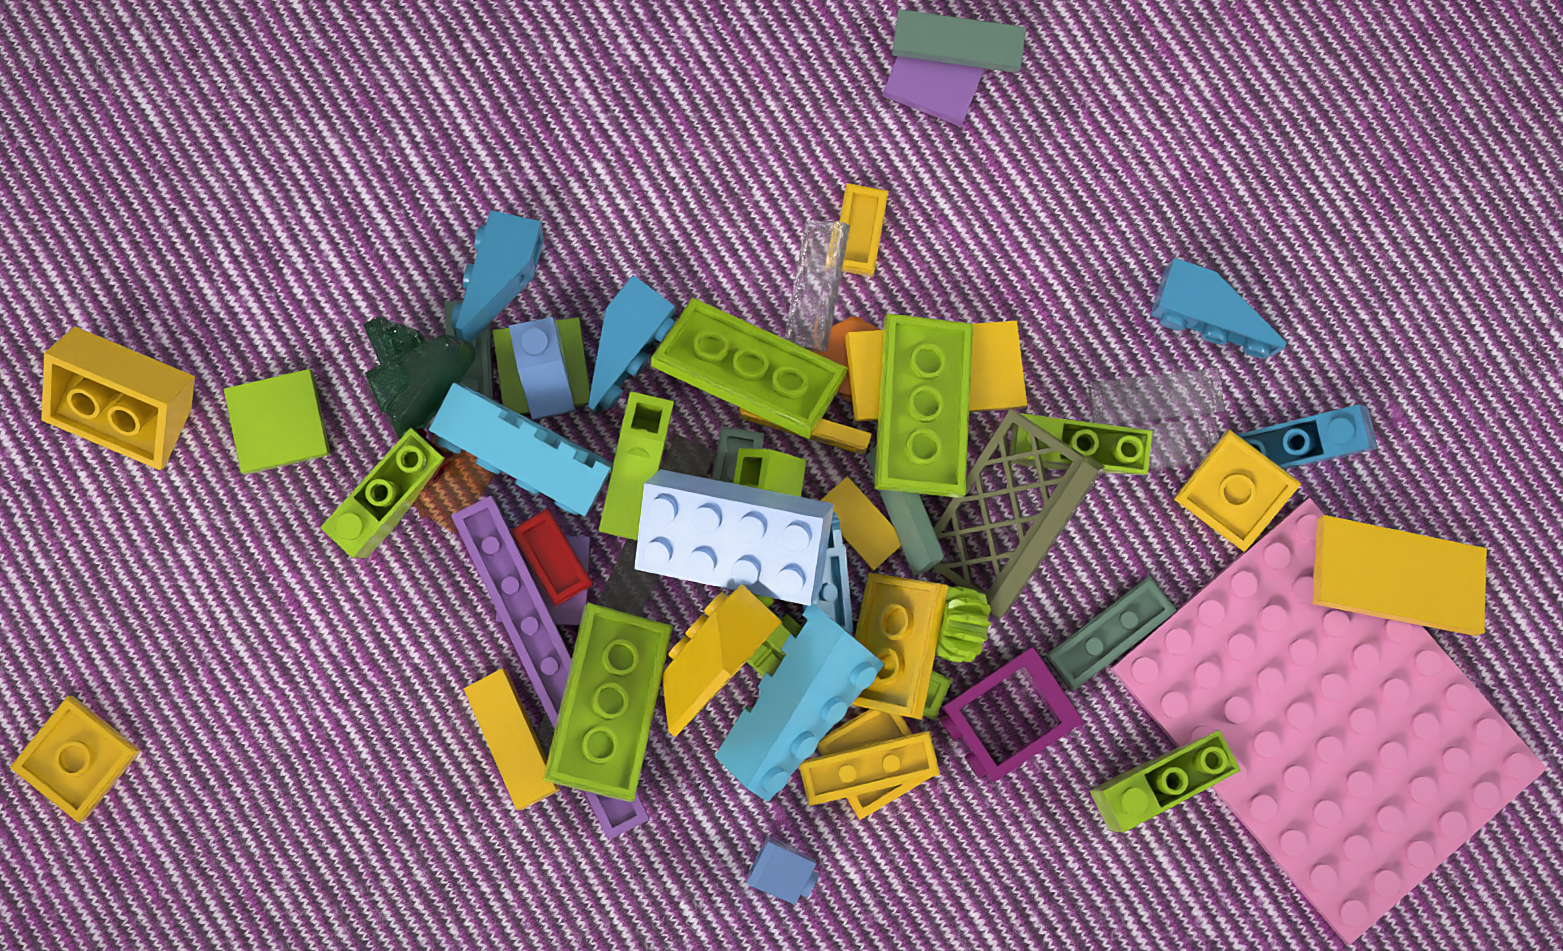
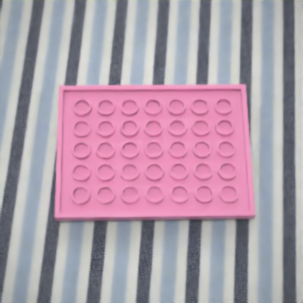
(1347, 728)

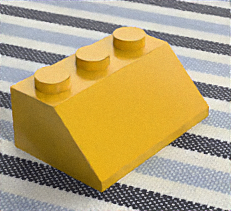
(115, 396)
(714, 653)

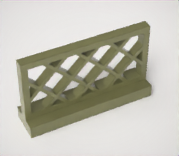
(1044, 530)

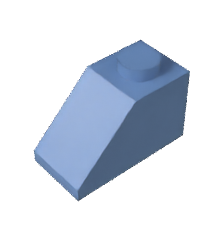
(542, 367)
(782, 871)

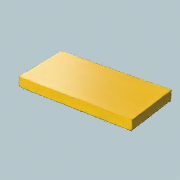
(995, 369)
(1399, 575)

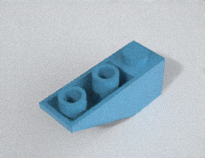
(502, 269)
(1206, 303)
(629, 330)
(1316, 437)

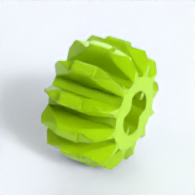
(963, 625)

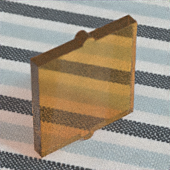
(455, 490)

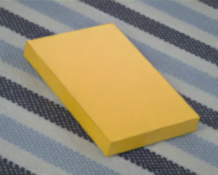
(902, 629)

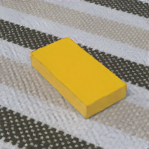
(864, 213)
(863, 524)

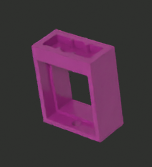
(1047, 690)

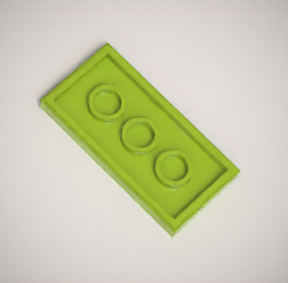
(749, 367)
(924, 406)
(608, 703)

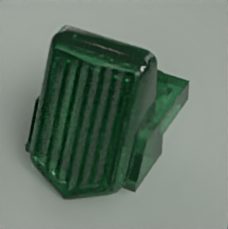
(413, 372)

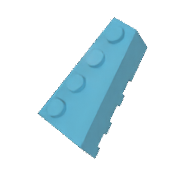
(520, 448)
(797, 704)

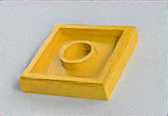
(1236, 490)
(867, 729)
(75, 759)

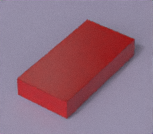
(551, 557)

